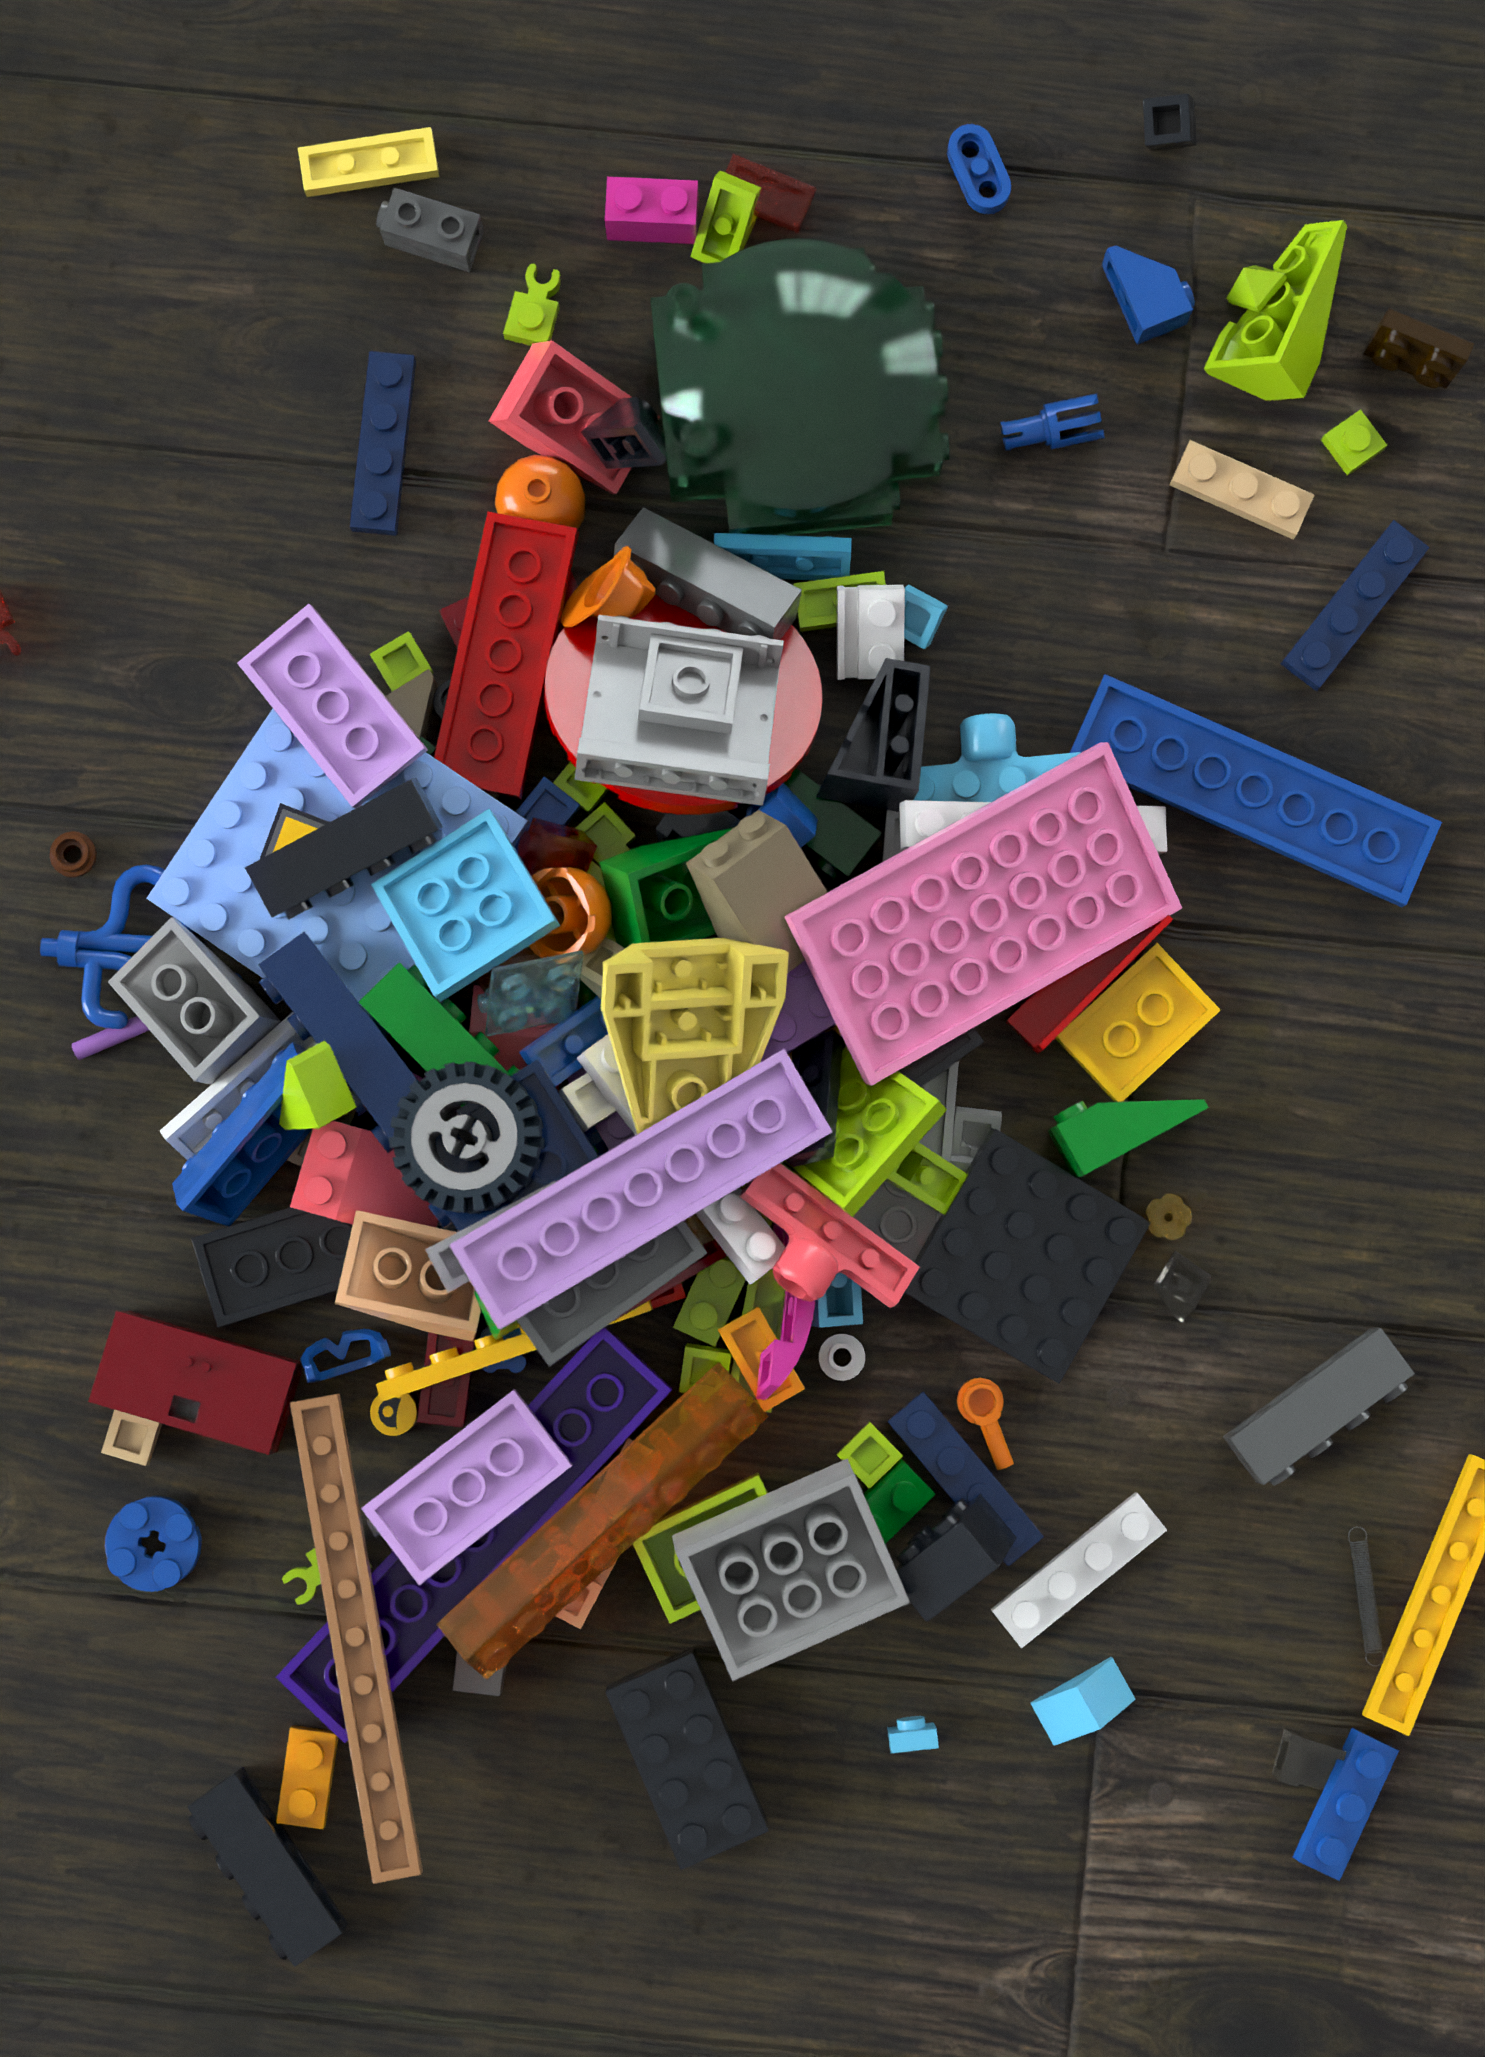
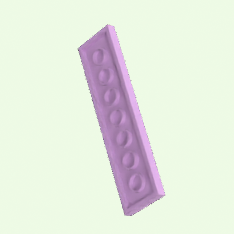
(640, 1189)

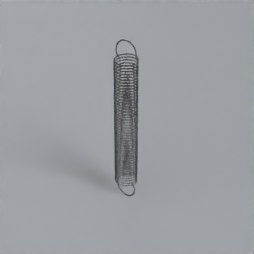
(1372, 1617)

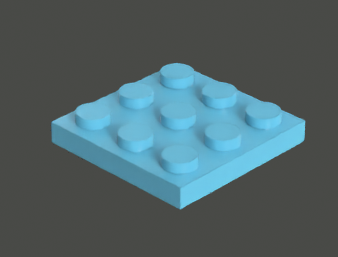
(465, 905)

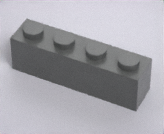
(709, 579)
(1319, 1406)

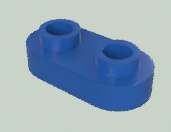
(980, 171)

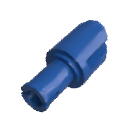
(1047, 425)

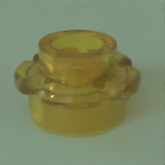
(1168, 1204)

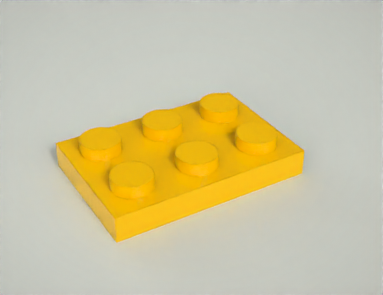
(1137, 1024)

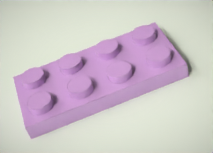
(332, 706)
(466, 1486)

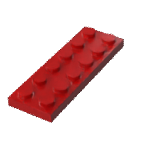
(505, 651)

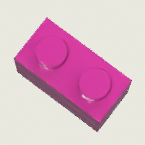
(651, 210)

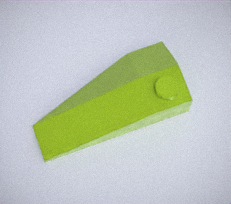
(1282, 345)

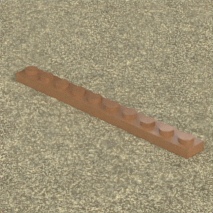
(356, 1639)

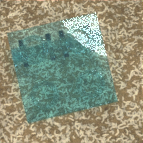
(532, 993)

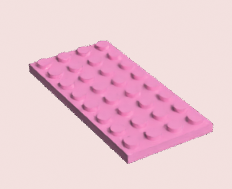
(984, 913)

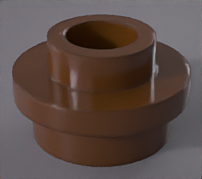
(61, 847)

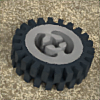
(424, 1117)

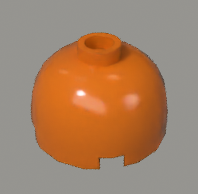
(541, 491)
(579, 907)

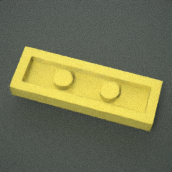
(368, 162)

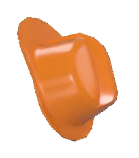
(611, 590)

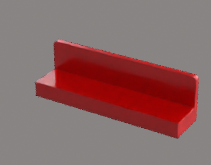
(1063, 1000)

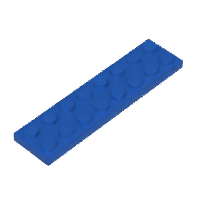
(1260, 792)

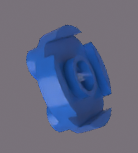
(129, 1558)

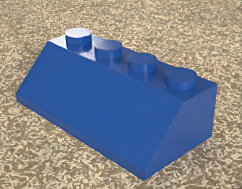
(241, 1152)

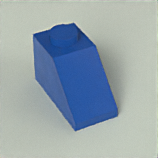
(1147, 293)

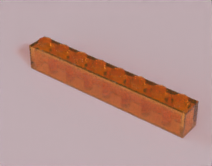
(602, 1521)

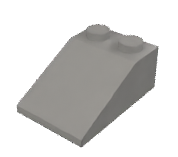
(193, 1002)

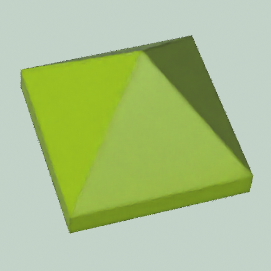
(1255, 287)

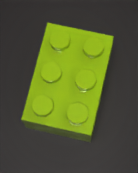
(658, 1551)

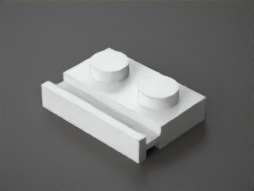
(869, 629)

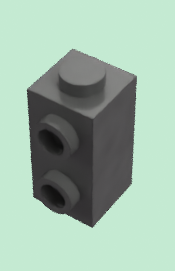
(430, 229)

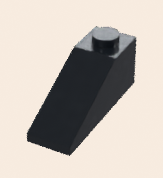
(627, 435)

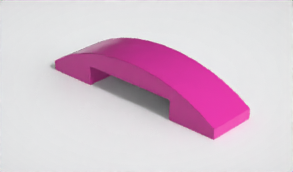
(783, 1354)

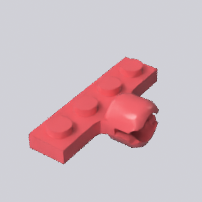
(825, 1241)

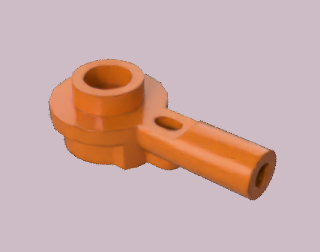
(982, 1403)

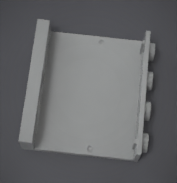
(671, 758)

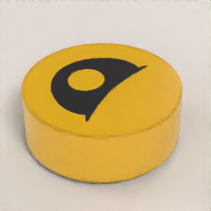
(394, 1415)

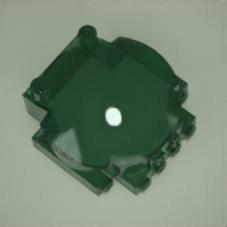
(799, 388)

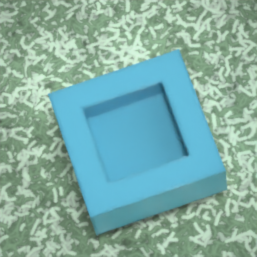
(921, 617)
(912, 1735)

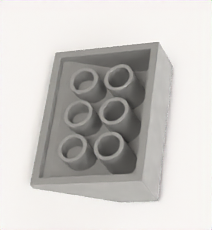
(789, 1569)

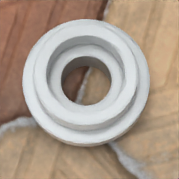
(841, 1372)

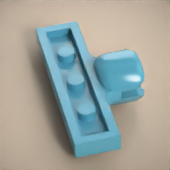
(987, 764)

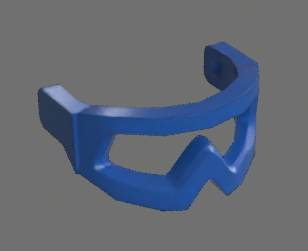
(378, 1346)

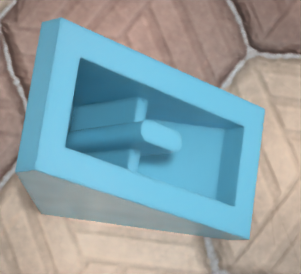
(1083, 1702)

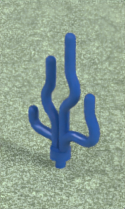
(101, 947)

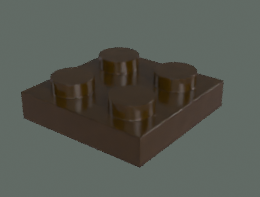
(1417, 349)

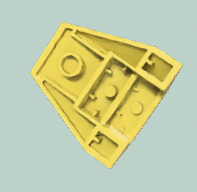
(688, 1017)

